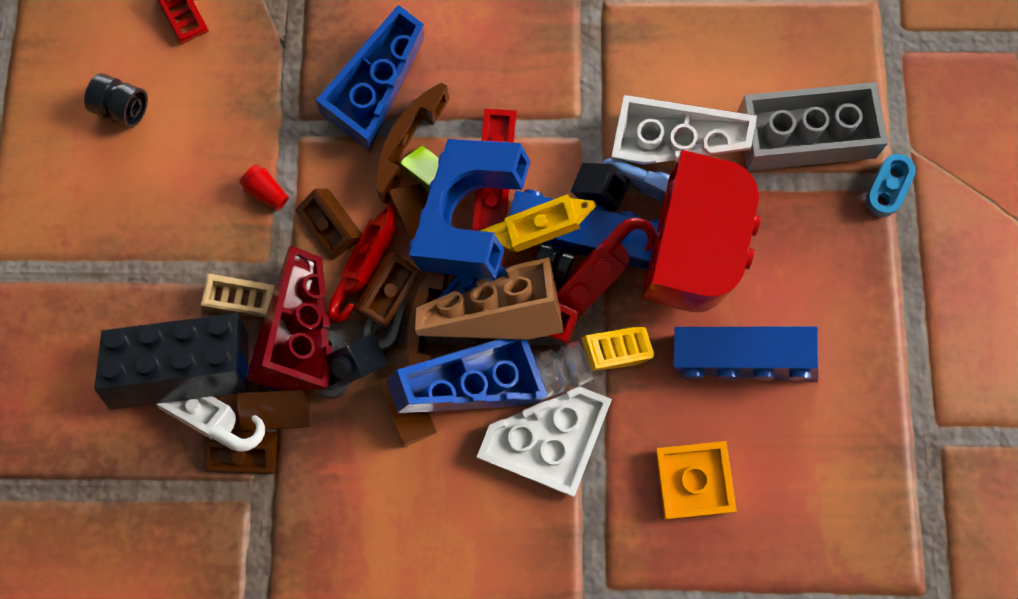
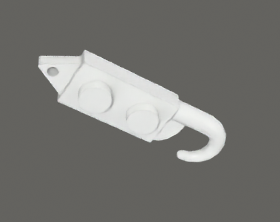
(214, 421)

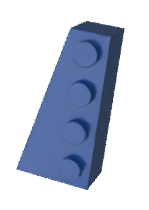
(371, 80)
(747, 352)

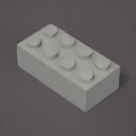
(815, 126)

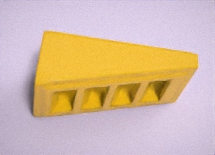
(620, 348)

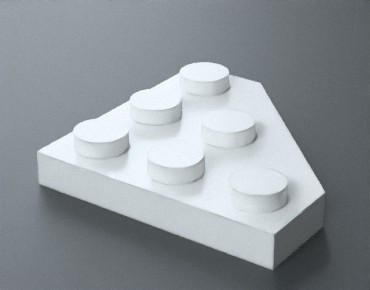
(548, 440)

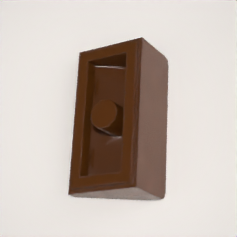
(409, 203)
(328, 222)
(386, 289)
(275, 409)
(410, 426)
(257, 460)

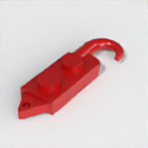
(363, 262)
(601, 267)

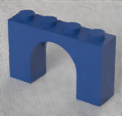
(461, 170)

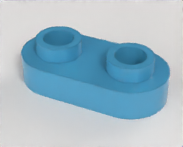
(888, 187)

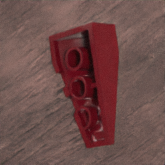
(294, 331)

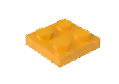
(695, 480)

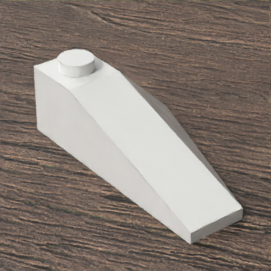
(659, 130)

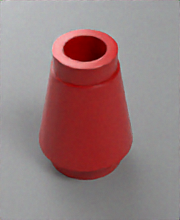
(263, 187)

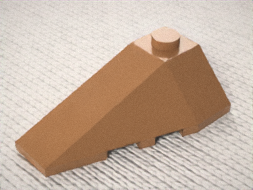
(510, 307)

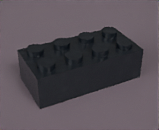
(172, 361)

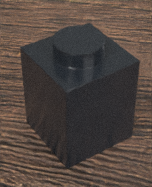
(601, 184)
(356, 360)

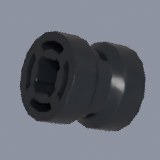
(563, 263)

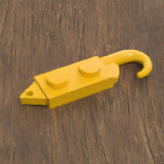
(541, 223)

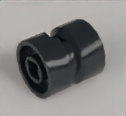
(113, 98)

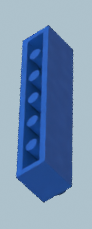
(592, 230)

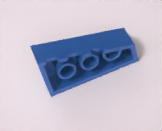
(473, 378)

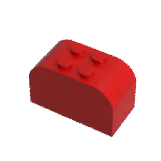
(702, 233)

